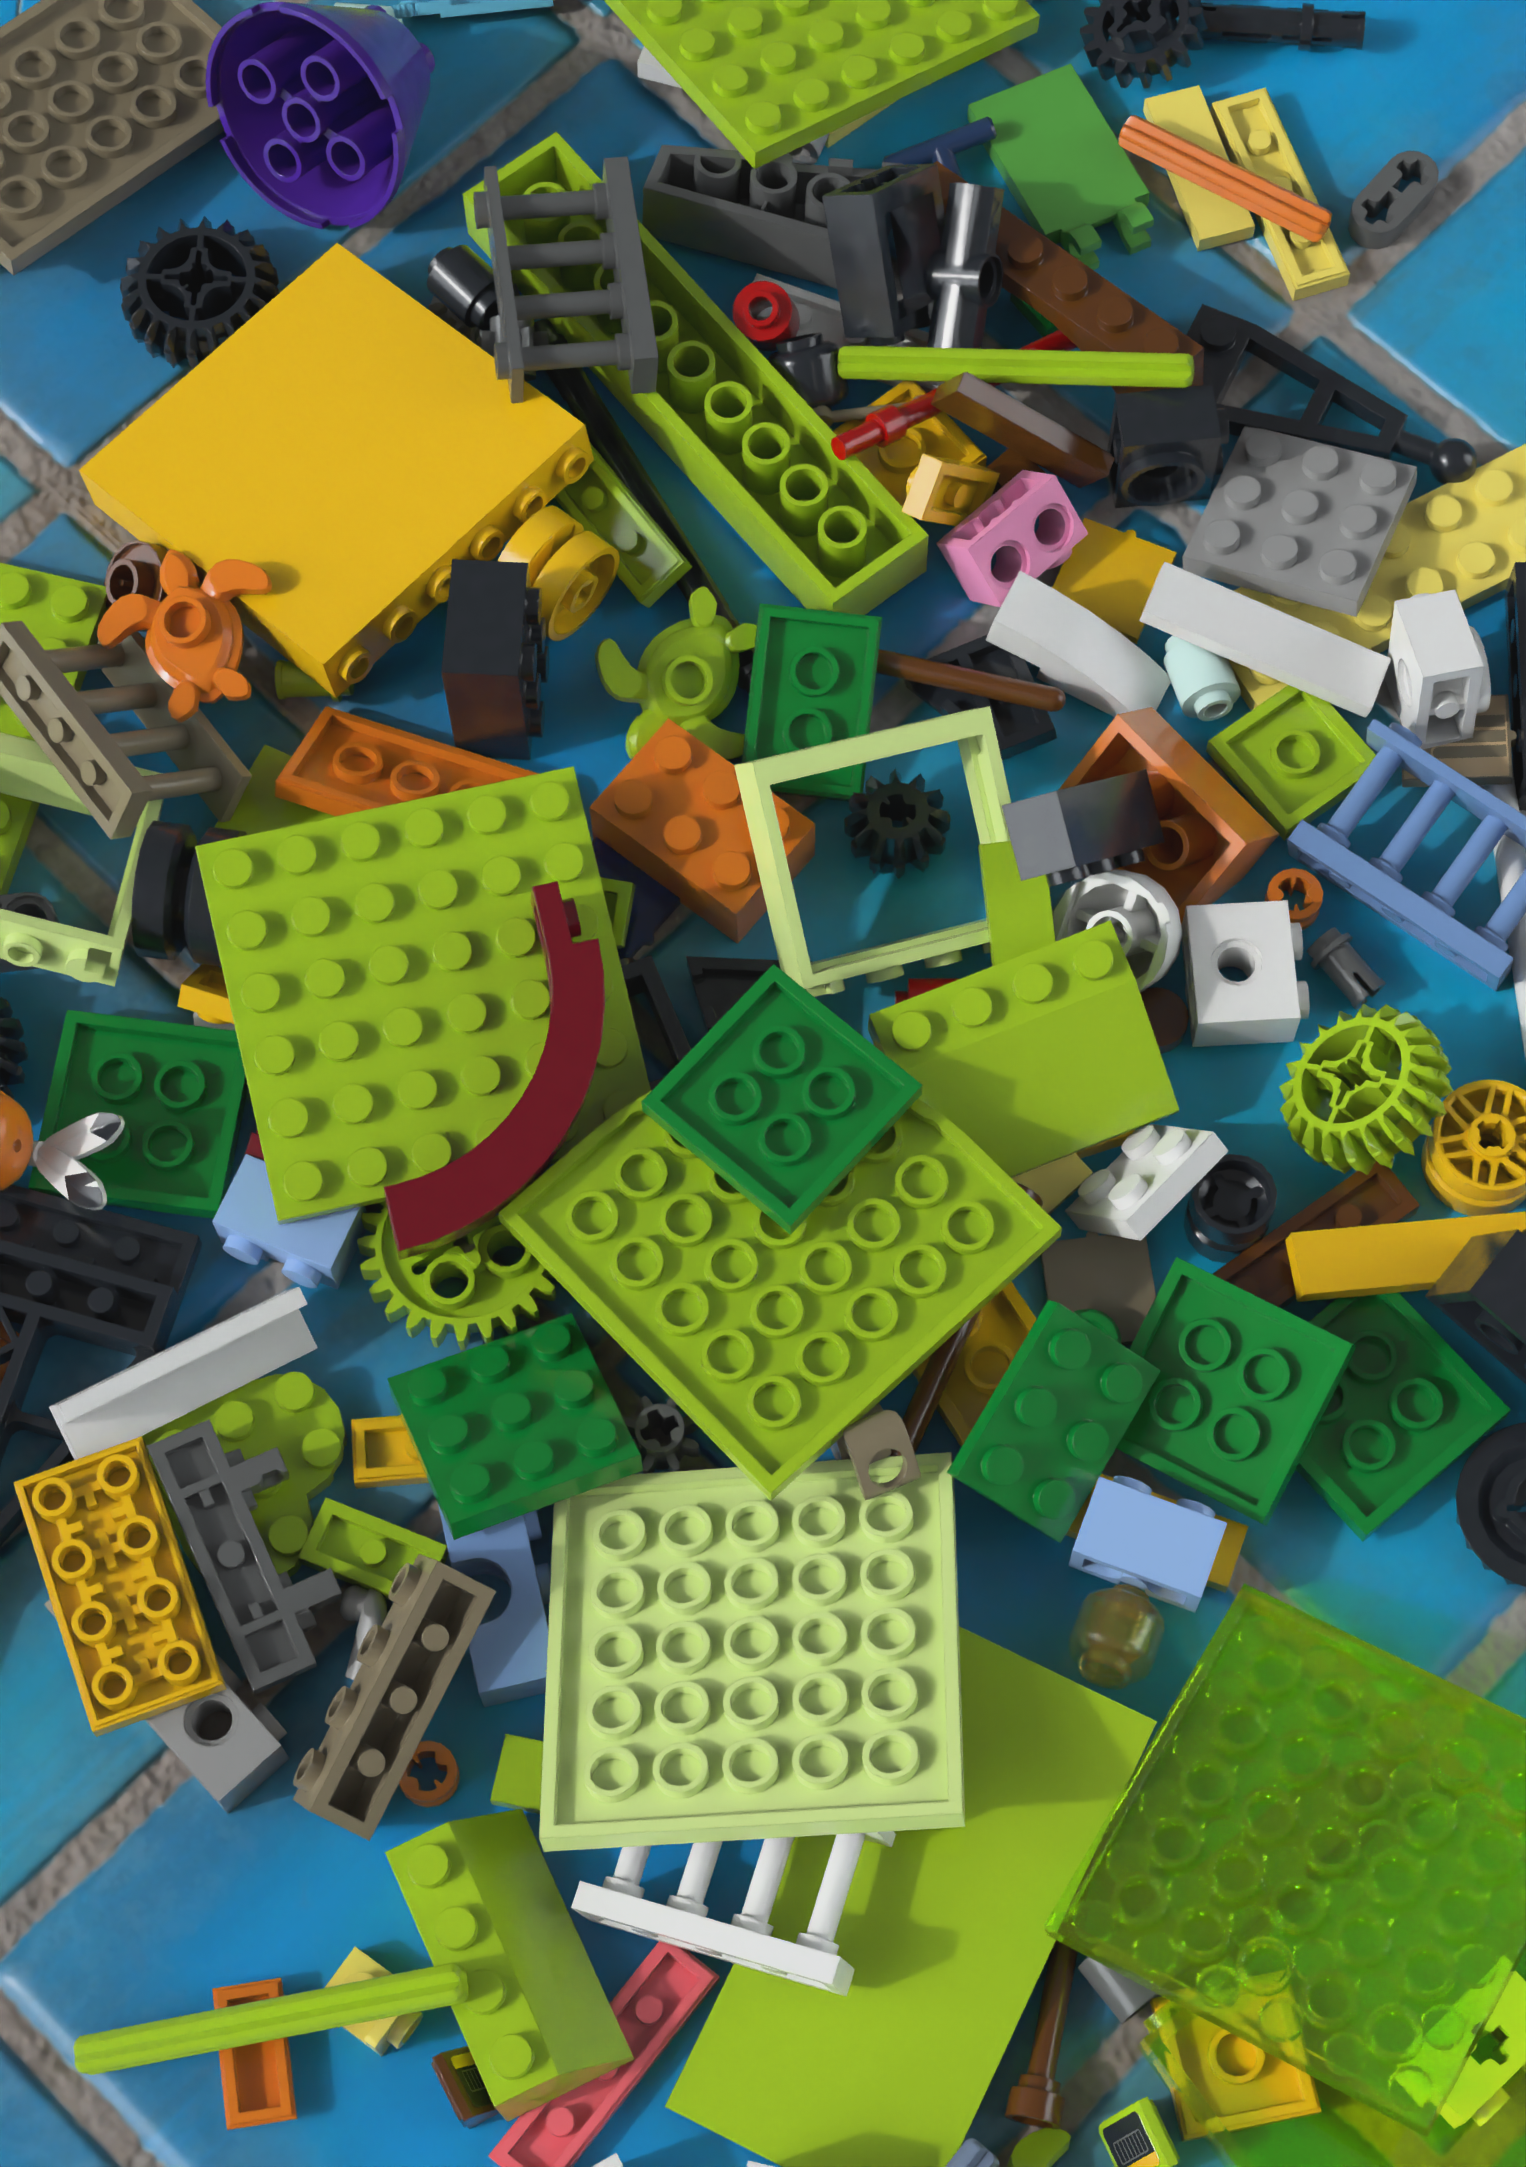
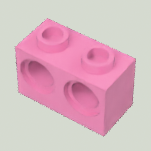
(1007, 527)

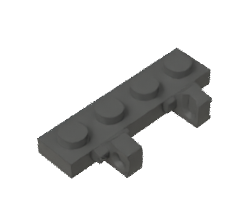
(213, 1505)

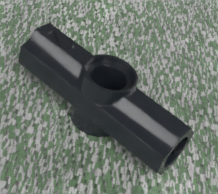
(965, 271)

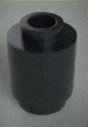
(464, 285)

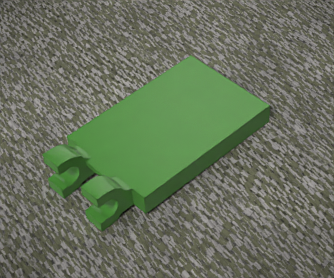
(1065, 164)

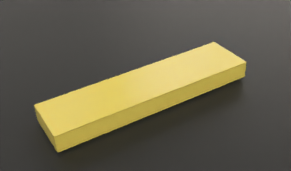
(1261, 145)

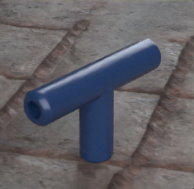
(945, 146)

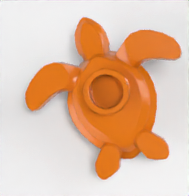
(194, 632)

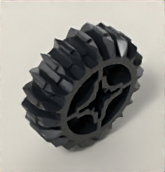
(173, 279)

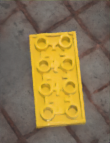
(119, 1586)

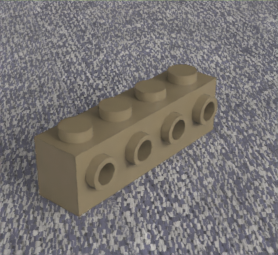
(392, 1696)

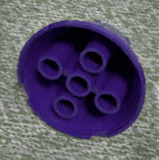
(319, 106)

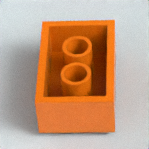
(686, 826)

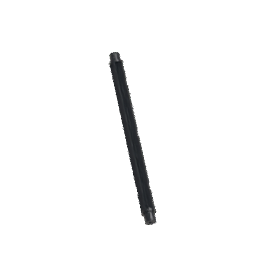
(615, 450)

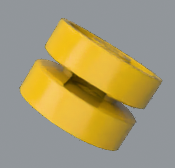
(568, 565)
(1479, 1149)

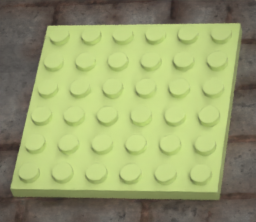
(752, 1659)

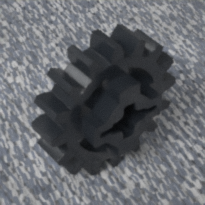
(1143, 37)

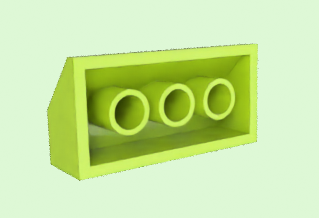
(533, 1996)

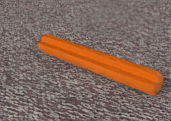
(1225, 178)

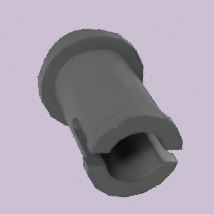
(1345, 967)

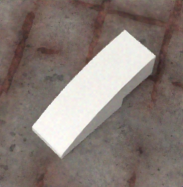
(1076, 649)

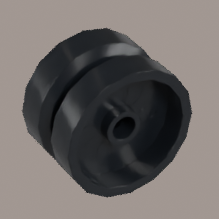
(170, 894)

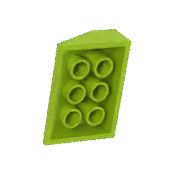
(1035, 1051)

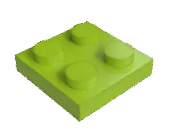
(1291, 757)

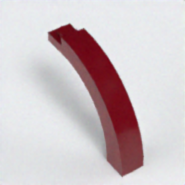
(487, 1178)

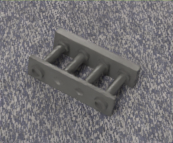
(617, 250)

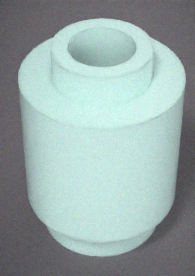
(1200, 680)

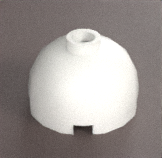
(1140, 913)

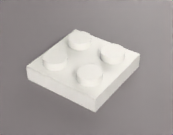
(1145, 1180)

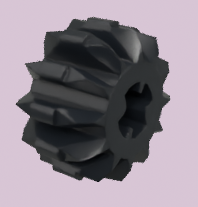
(921, 823)

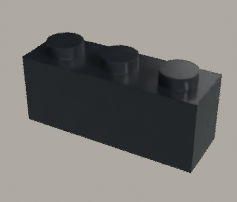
(1084, 828)

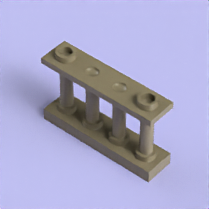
(97, 761)

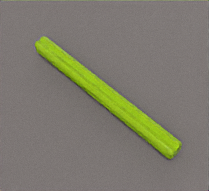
(1017, 366)
(271, 2019)

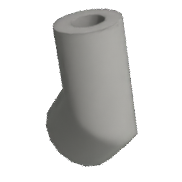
(368, 1609)

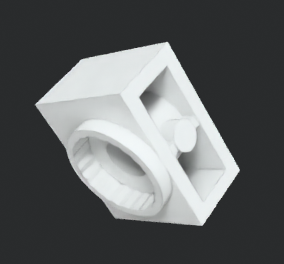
(1436, 668)
(1263, 946)

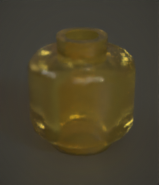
(1116, 1636)

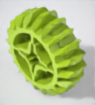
(1371, 1100)

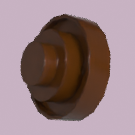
(136, 571)

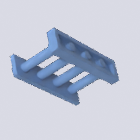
(1378, 881)

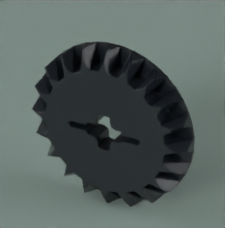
(1488, 1502)

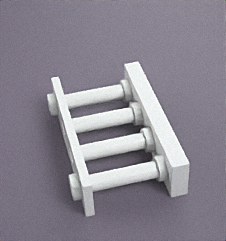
(748, 1936)

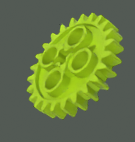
(493, 1291)

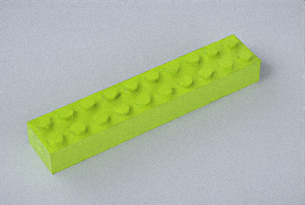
(725, 412)

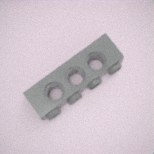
(236, 1762)

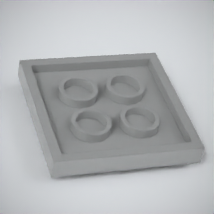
(1300, 520)

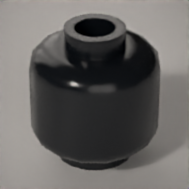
(811, 369)

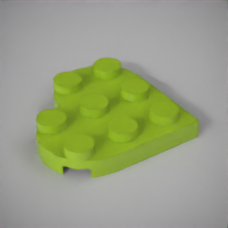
(264, 1415)

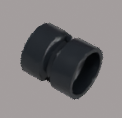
(1230, 1208)

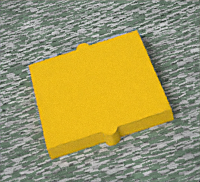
(1113, 575)

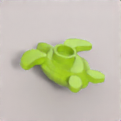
(682, 676)

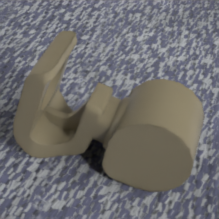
(871, 1441)

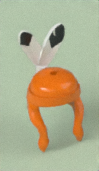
(58, 1154)

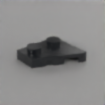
(1016, 726)

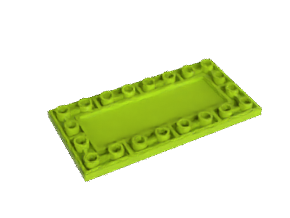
(937, 1937)

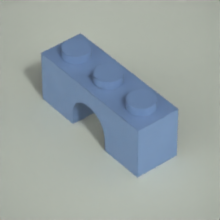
(511, 1649)

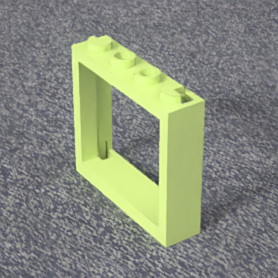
(987, 792)
(48, 944)

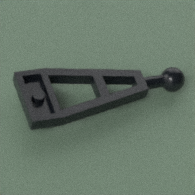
(1229, 339)

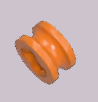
(1304, 882)
(445, 1762)

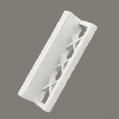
(185, 1375)

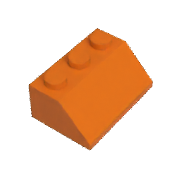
(1205, 822)

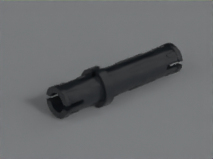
(1284, 25)

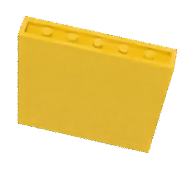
(345, 458)

